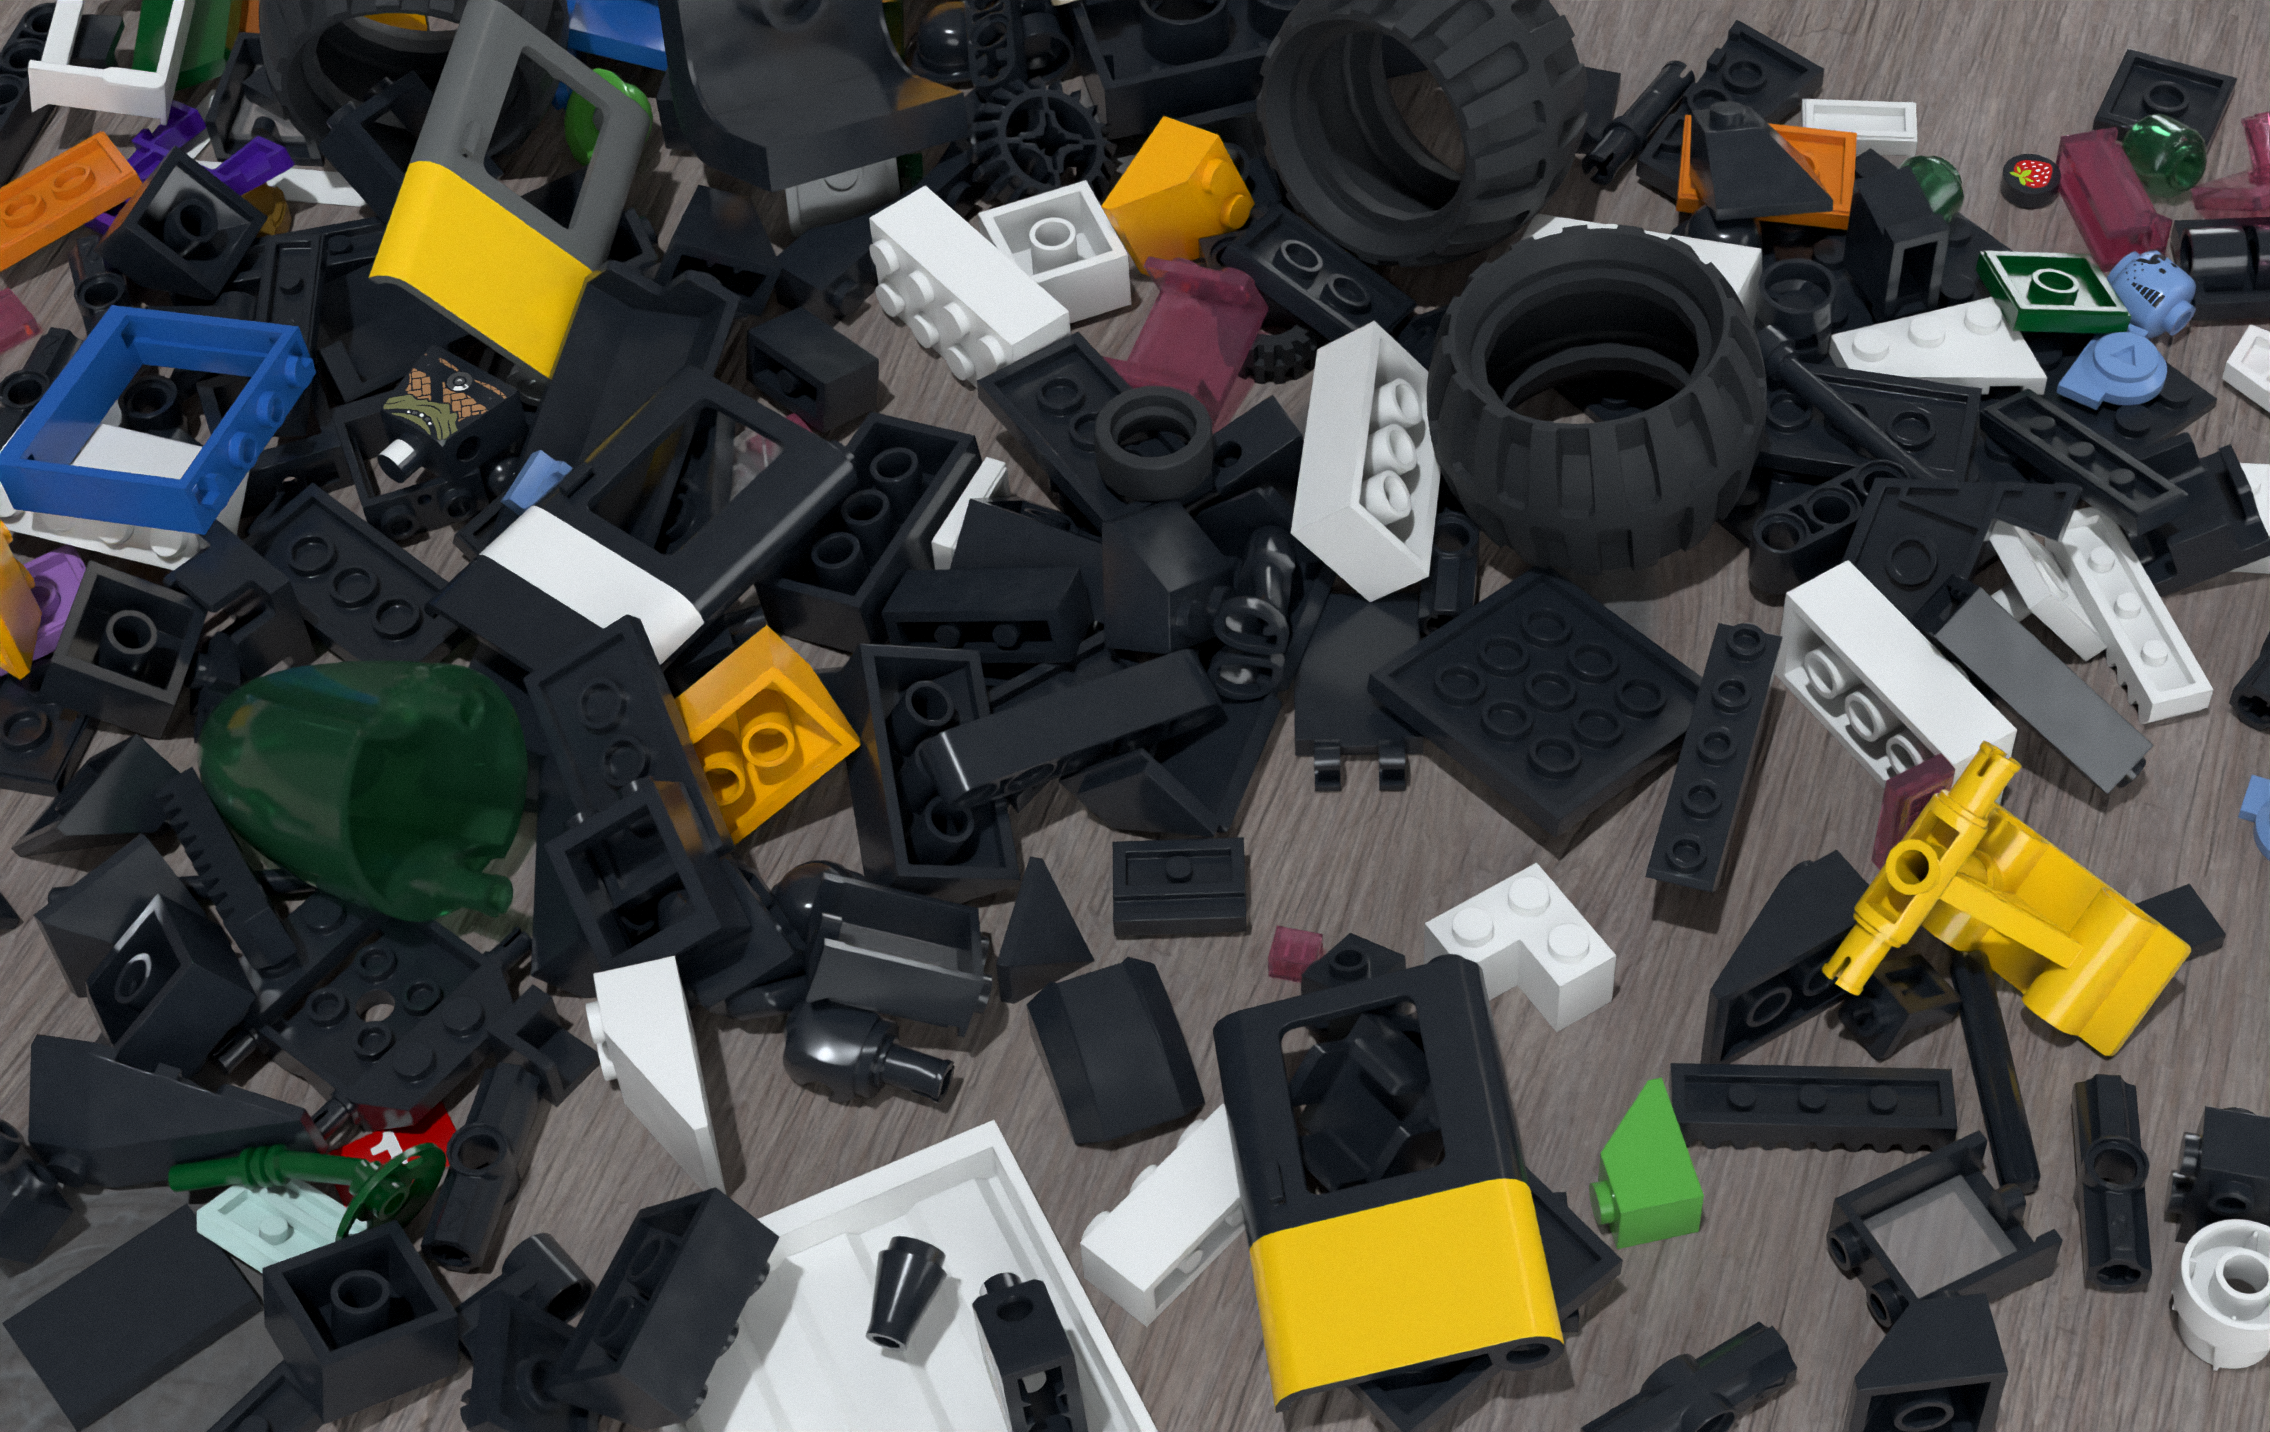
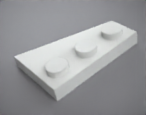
(1948, 345)

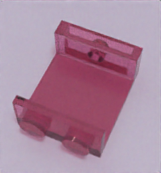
(1195, 331)

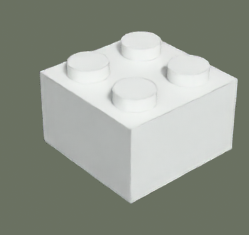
(1064, 247)

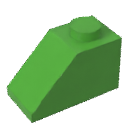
(1646, 1175)

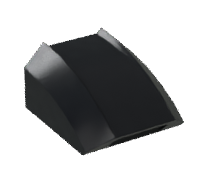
(1113, 1051)

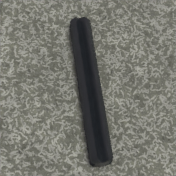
(1995, 1071)

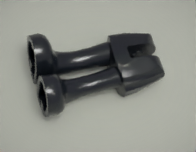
(1255, 619)

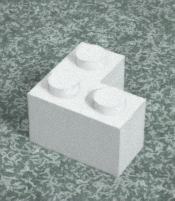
(1532, 939)

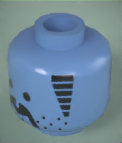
(2154, 292)

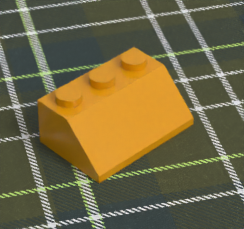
(763, 730)

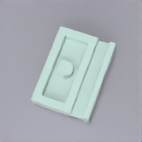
(272, 1222)

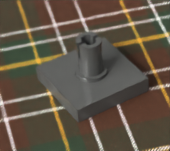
(842, 196)

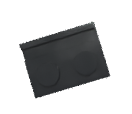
(1179, 886)

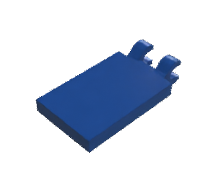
(619, 31)

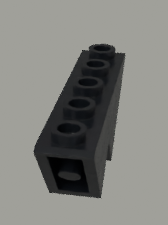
(1716, 759)

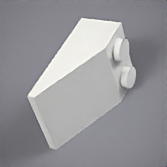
(653, 1052)

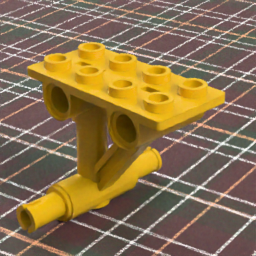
(2003, 889)

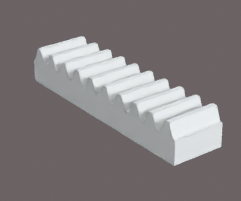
(2130, 619)

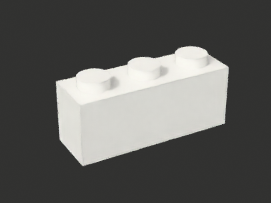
(1168, 1223)

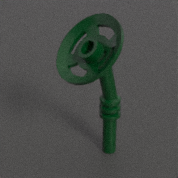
(378, 1189)

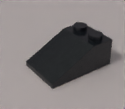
(1776, 969)

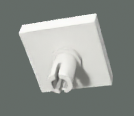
(2042, 589)

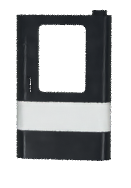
(572, 573)

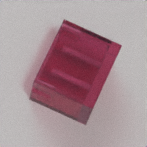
(1293, 953)

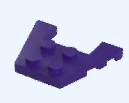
(242, 172)

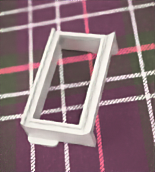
(109, 89)

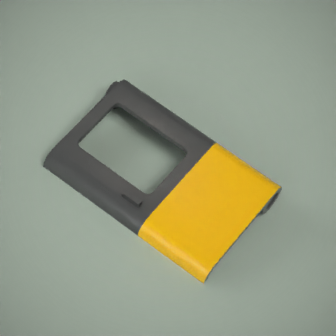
(477, 244)

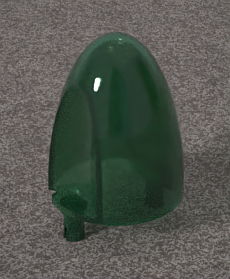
(374, 781)

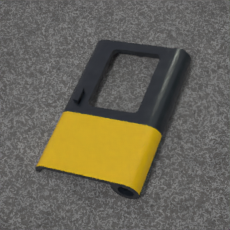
(1406, 1263)

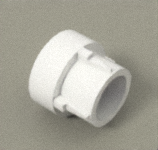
(2225, 1293)

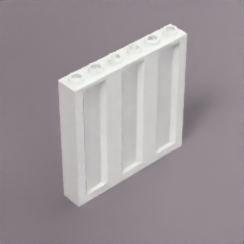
(803, 1332)

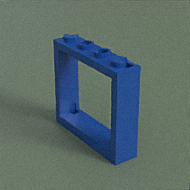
(39, 455)

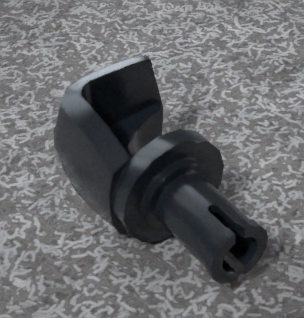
(857, 1053)

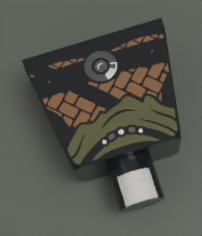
(448, 418)
(1021, 1338)

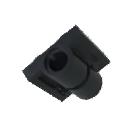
(2228, 265)

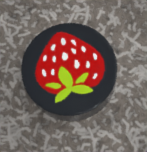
(2030, 180)

